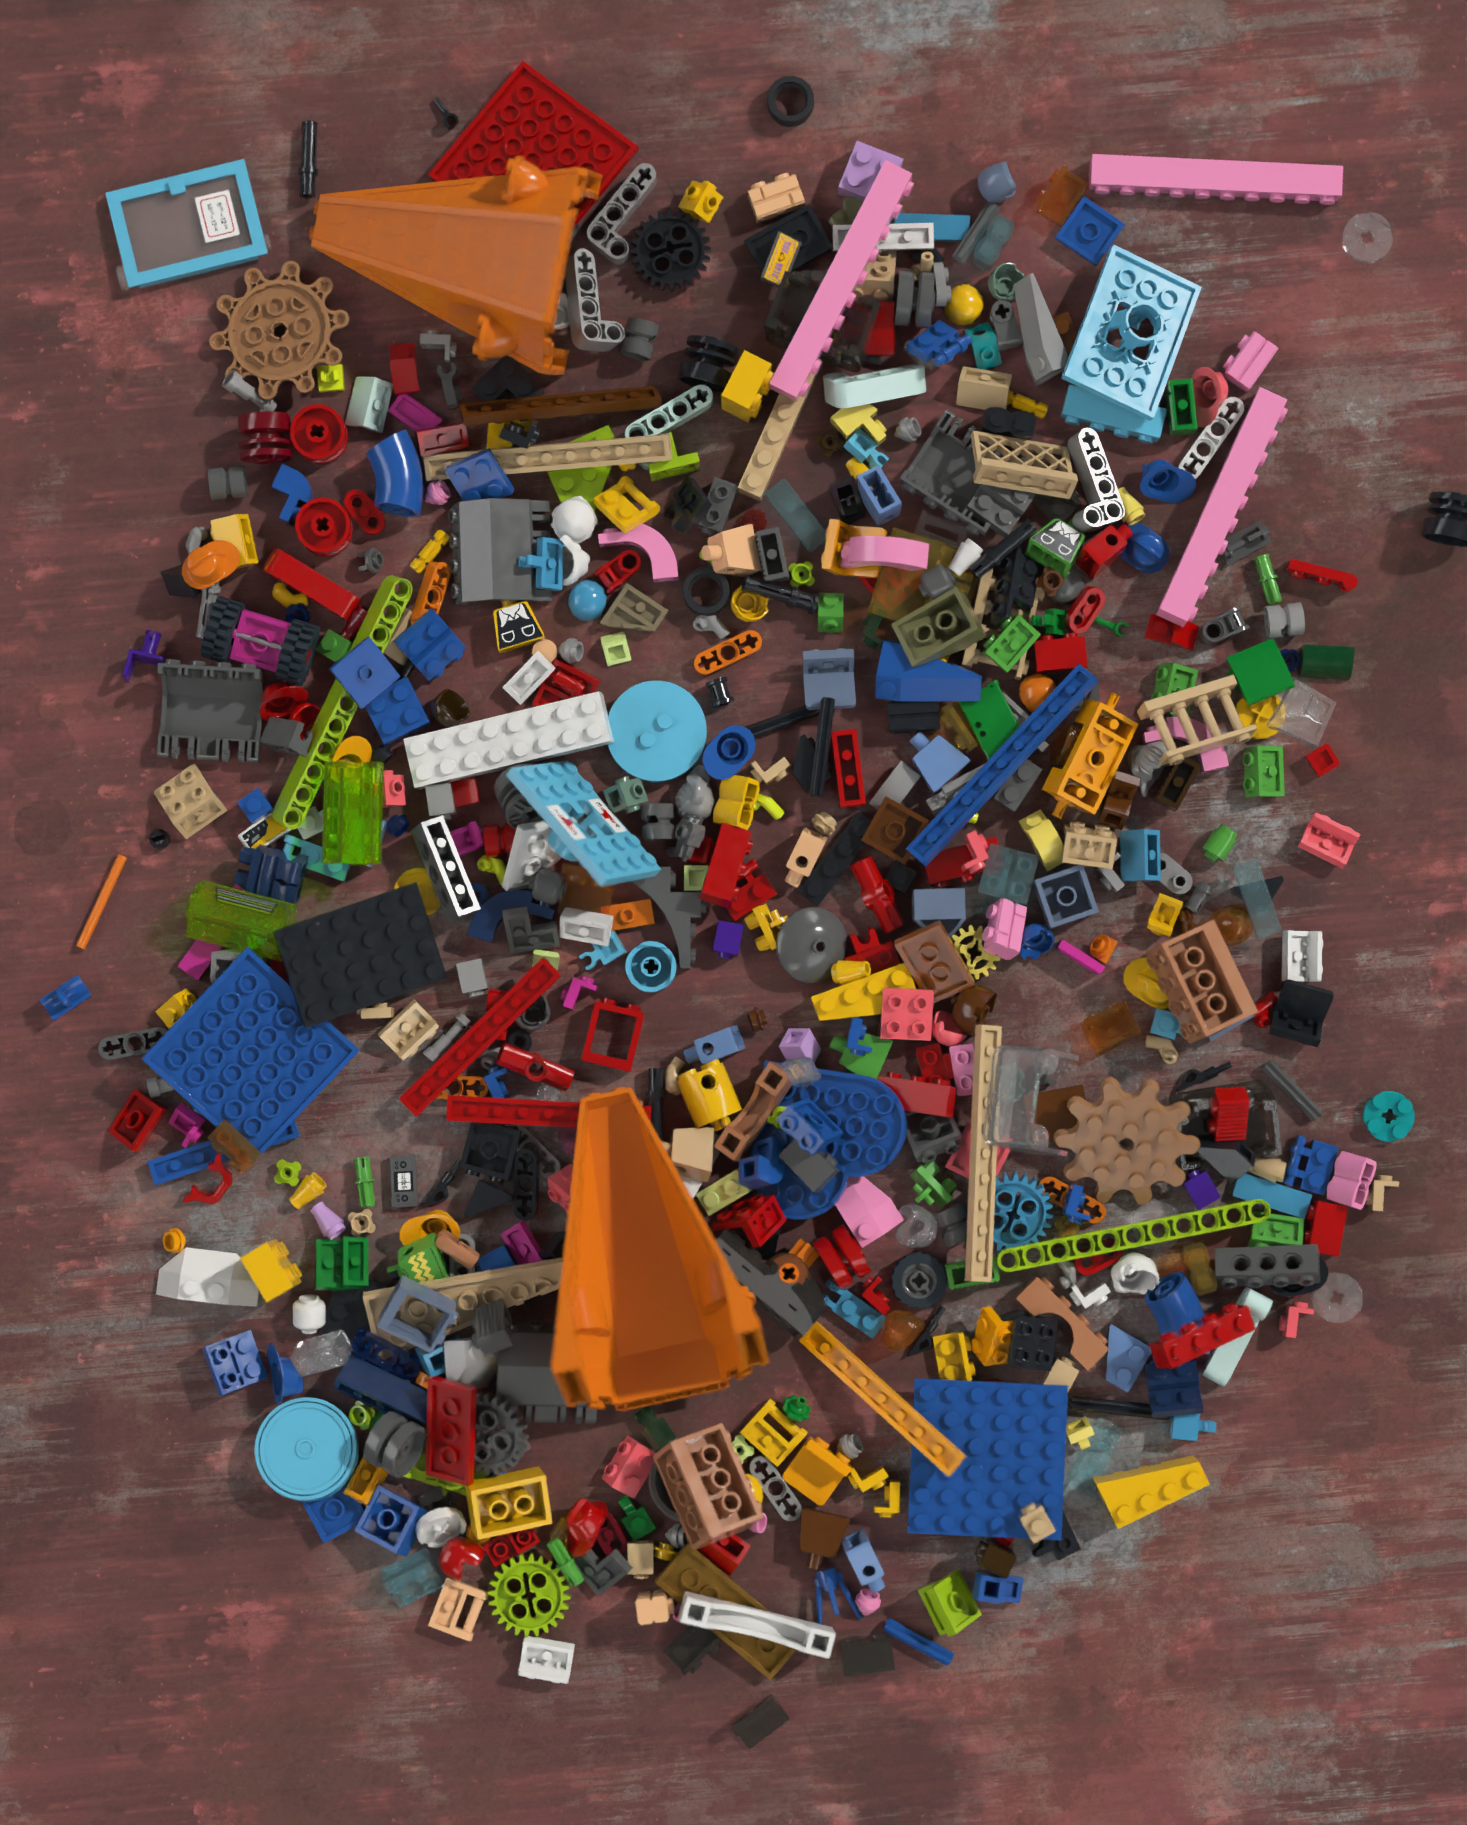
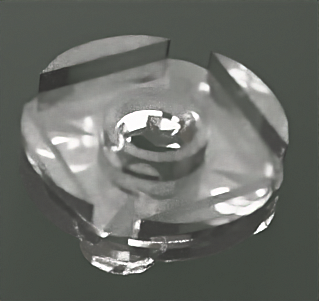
(1353, 242)
(1154, 1210)
(1350, 1303)

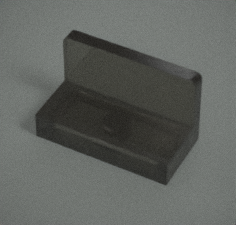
(760, 1721)

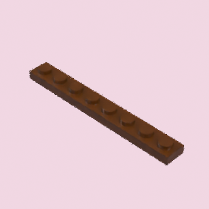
(559, 405)

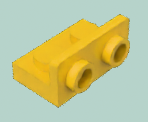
(952, 1356)

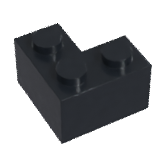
(504, 379)

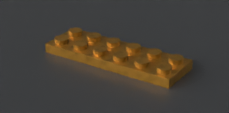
(697, 1574)

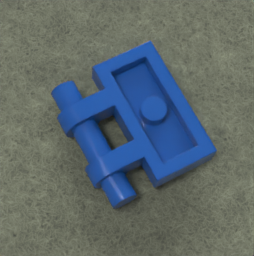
(939, 343)
(1317, 1167)

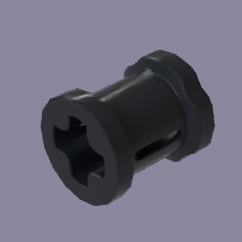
(720, 692)

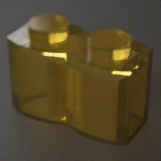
(1196, 1261)

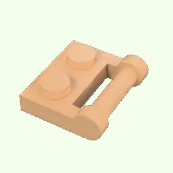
(450, 1606)

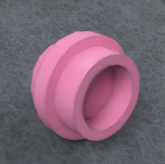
(437, 493)
(867, 1601)

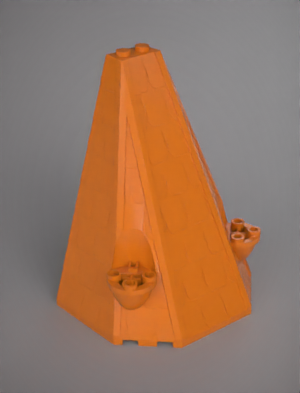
(468, 251)
(643, 1283)

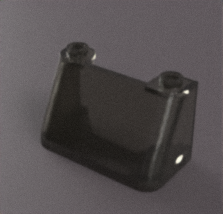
(849, 342)
(1262, 1121)

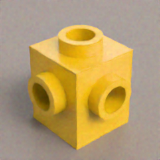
(701, 201)

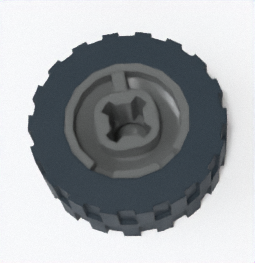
(918, 1280)

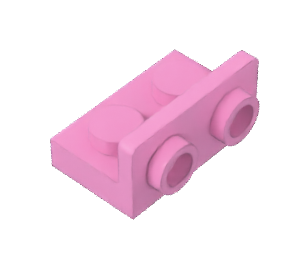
(963, 1064)

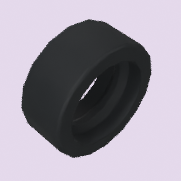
(793, 120)
(705, 610)

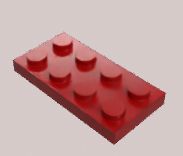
(451, 1430)

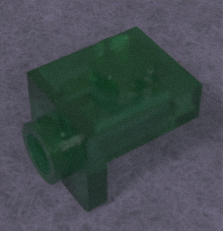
(872, 623)

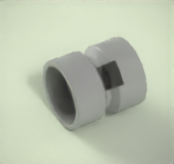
(1284, 620)

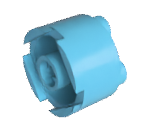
(662, 958)

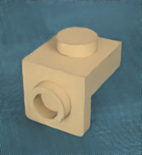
(777, 771)
(1376, 1192)

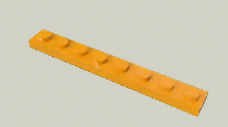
(883, 1399)

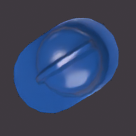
(1166, 482)
(1145, 549)
(728, 752)
(284, 1375)

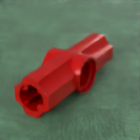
(877, 894)
(549, 1072)

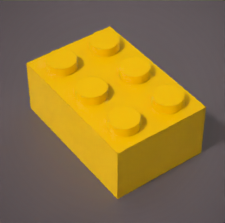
(746, 387)
(272, 1269)
(508, 1502)

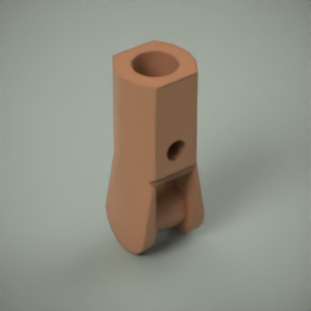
(457, 1249)

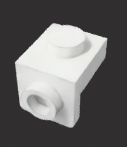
(1094, 1296)

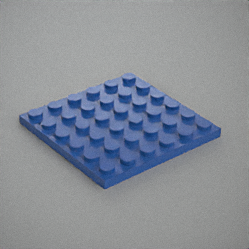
(247, 1054)
(1012, 1451)

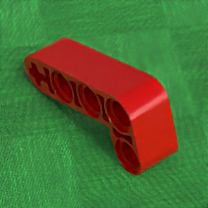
(310, 583)

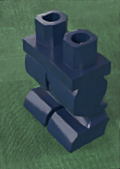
(268, 869)

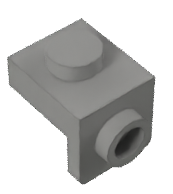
(436, 340)
(1109, 877)

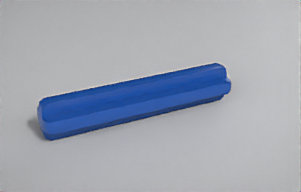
(918, 1641)

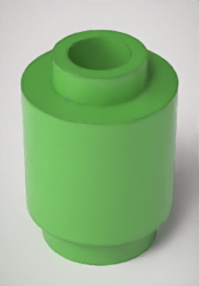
(1219, 843)

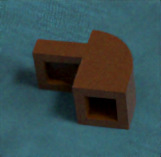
(1118, 800)

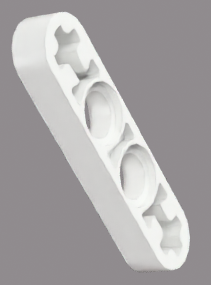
(1212, 440)

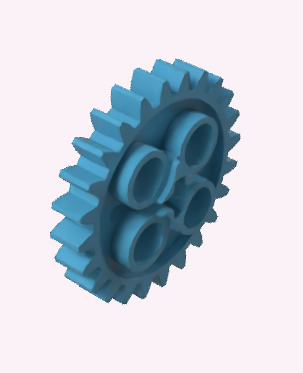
(1032, 1218)

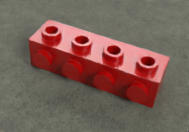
(1202, 1336)

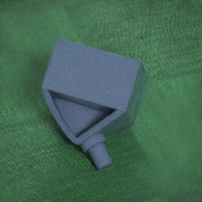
(937, 905)

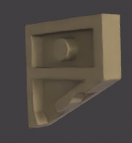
(634, 611)

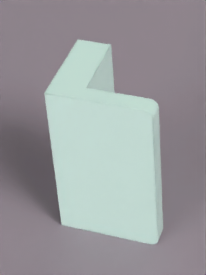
(369, 403)

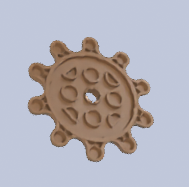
(277, 304)
(1129, 1116)

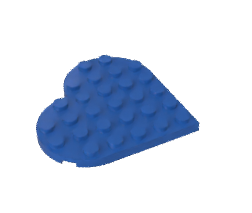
(871, 1139)

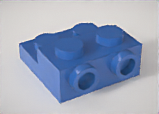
(430, 645)
(809, 1126)

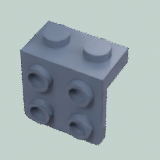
(829, 675)

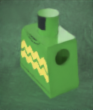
(420, 1261)

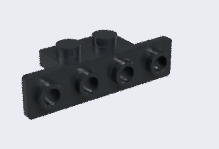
(1014, 585)

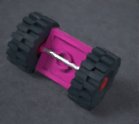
(260, 641)

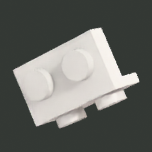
(1302, 956)
(546, 1659)

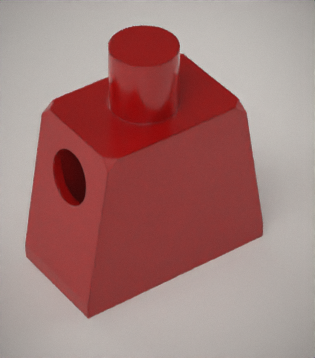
(1103, 550)

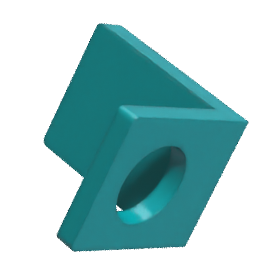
(984, 346)

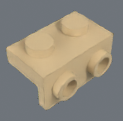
(409, 1030)

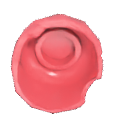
(945, 1030)

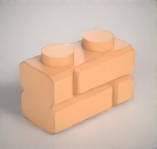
(775, 197)
(654, 1606)

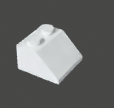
(468, 1364)

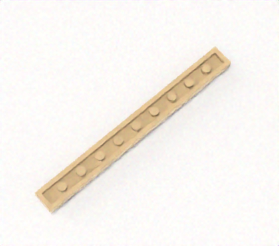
(563, 455)
(982, 1163)

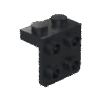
(1300, 1012)
(1032, 1342)

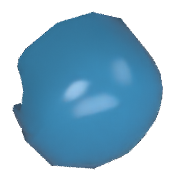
(587, 600)

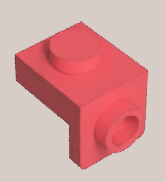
(1289, 1322)

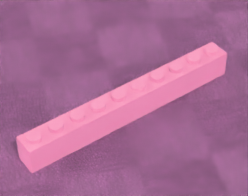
(1215, 178)
(841, 281)
(1221, 507)

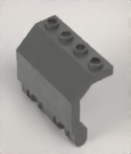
(945, 473)
(487, 548)
(210, 708)
(528, 1377)

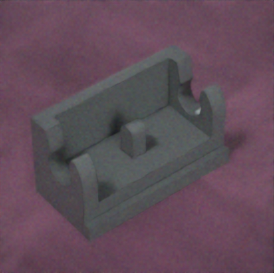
(284, 736)

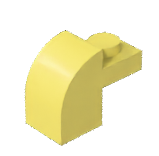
(850, 419)
(1043, 838)

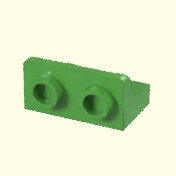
(1010, 642)
(1173, 678)
(1263, 771)
(1276, 1231)

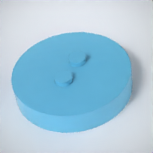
(657, 731)
(306, 1449)

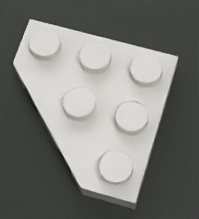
(530, 854)

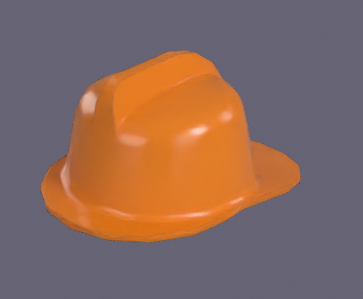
(210, 564)

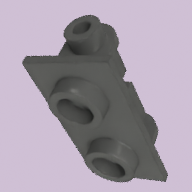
(1246, 542)

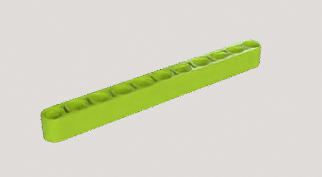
(332, 711)
(1145, 1235)

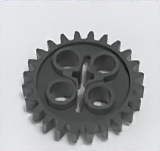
(499, 1454)

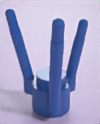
(828, 1581)

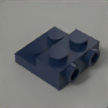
(1173, 1390)

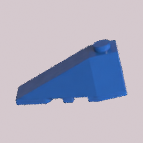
(927, 682)

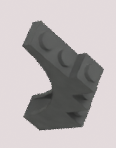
(678, 909)

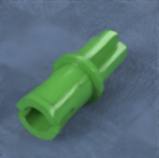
(1267, 579)
(364, 1182)
(565, 1562)

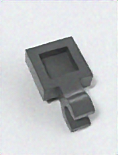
(451, 392)

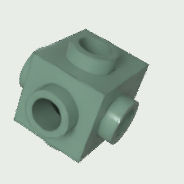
(625, 795)

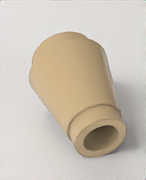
(1269, 1169)

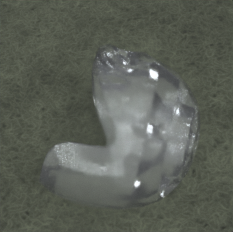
(918, 1229)

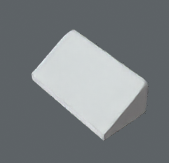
(585, 926)

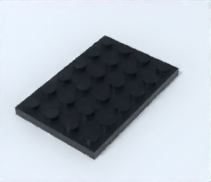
(359, 954)

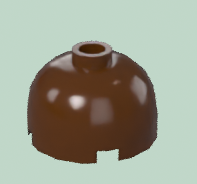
(972, 1007)

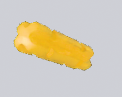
(1027, 405)
(430, 551)

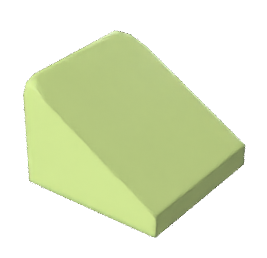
(615, 648)
(552, 957)

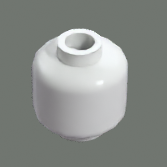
(309, 1313)

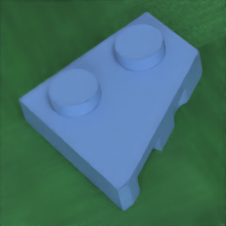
(1124, 1358)

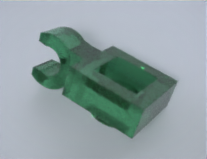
(656, 1431)

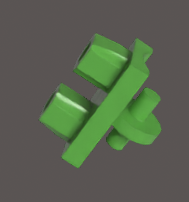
(929, 1188)

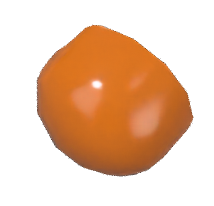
(1035, 690)

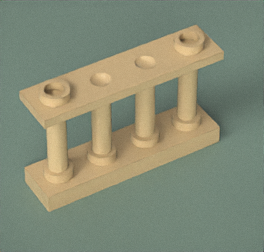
(984, 606)
(1197, 695)

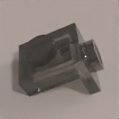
(437, 1498)

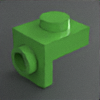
(830, 612)
(334, 646)

